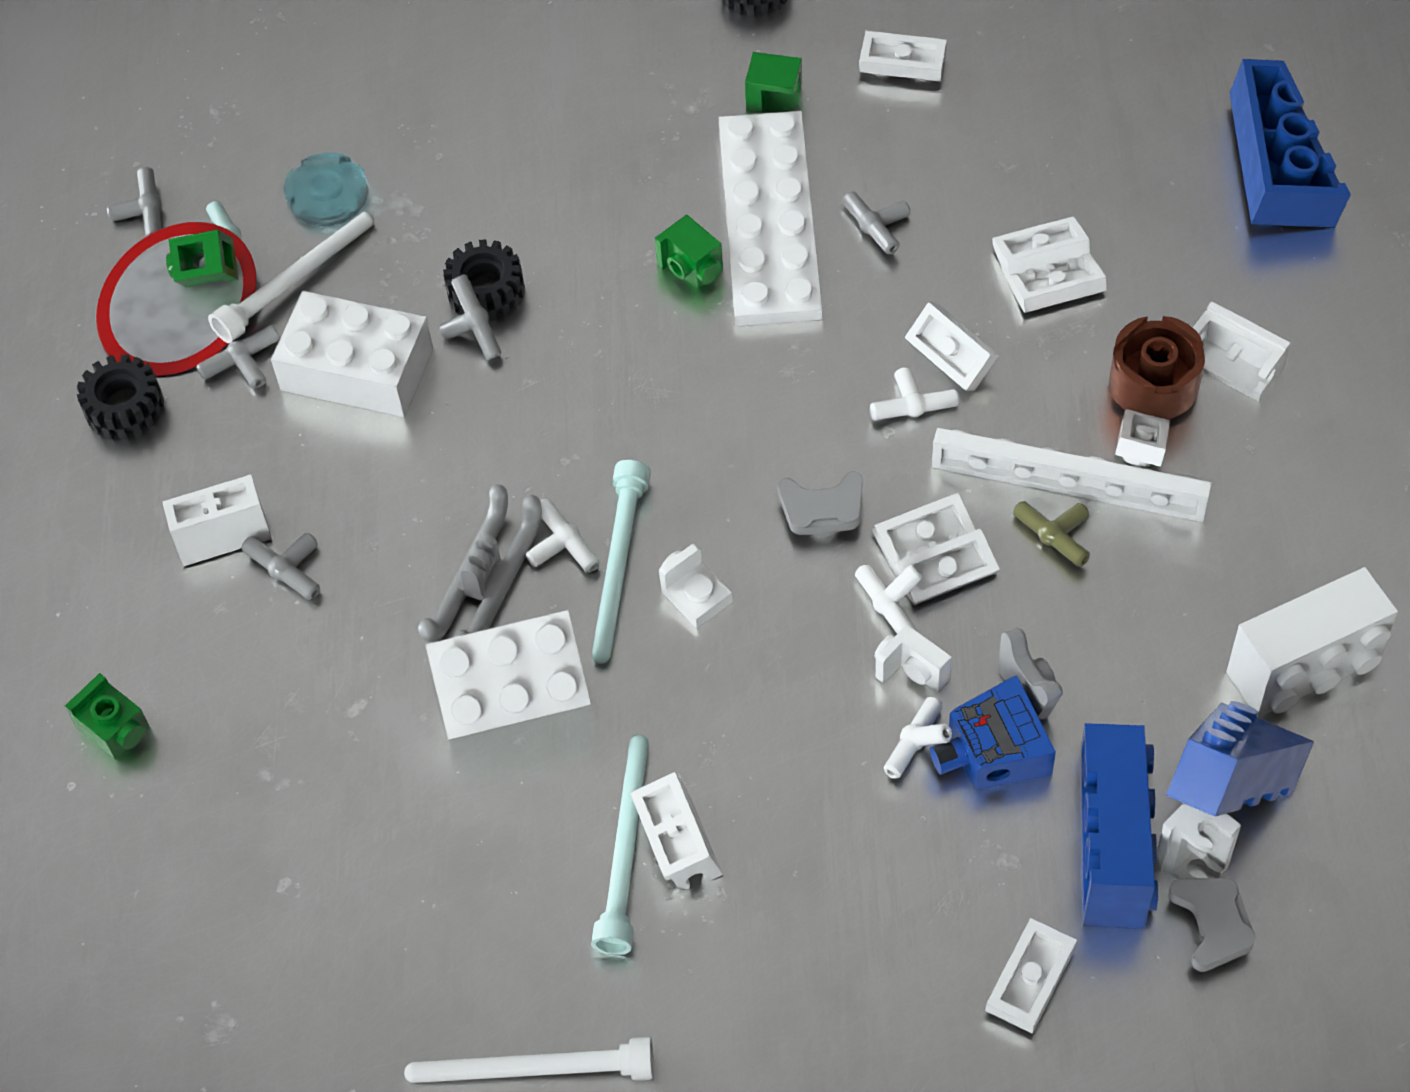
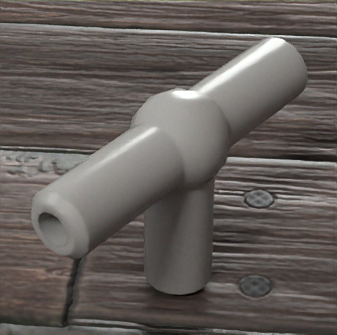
(147, 205)
(875, 221)
(474, 318)
(240, 353)
(284, 566)

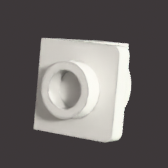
(693, 586)
(917, 655)

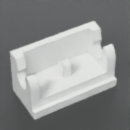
(1240, 351)
(215, 520)
(675, 831)
(1197, 838)

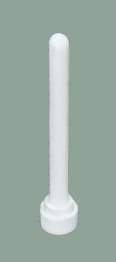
(231, 320)
(630, 1059)

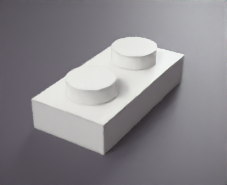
(902, 55)
(951, 346)
(1142, 439)
(1031, 975)

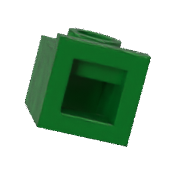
(190, 249)
(689, 252)
(107, 717)

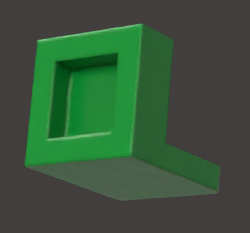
(771, 74)

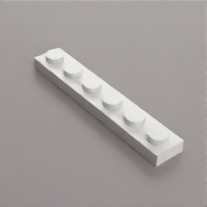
(1070, 474)

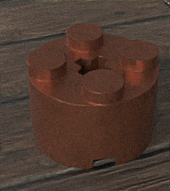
(1157, 367)

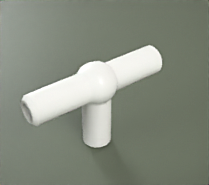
(912, 401)
(565, 536)
(887, 599)
(916, 735)

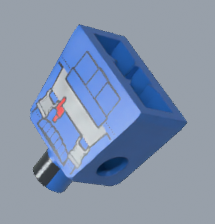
(996, 739)

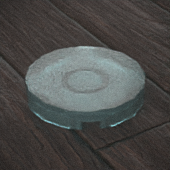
(326, 189)

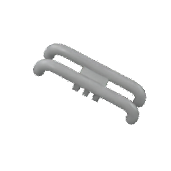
(483, 571)

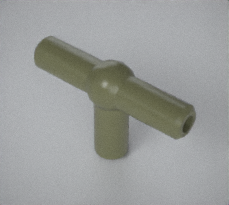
(1055, 532)

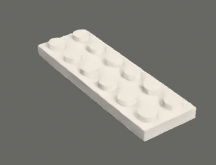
(769, 219)

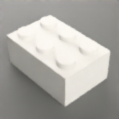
(352, 353)
(1311, 642)
(508, 674)

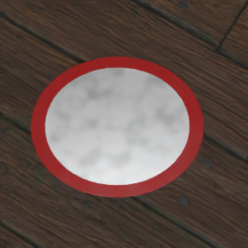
(158, 319)

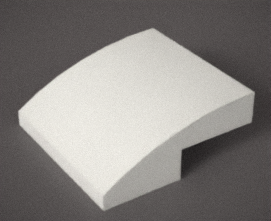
(1049, 264)
(939, 543)

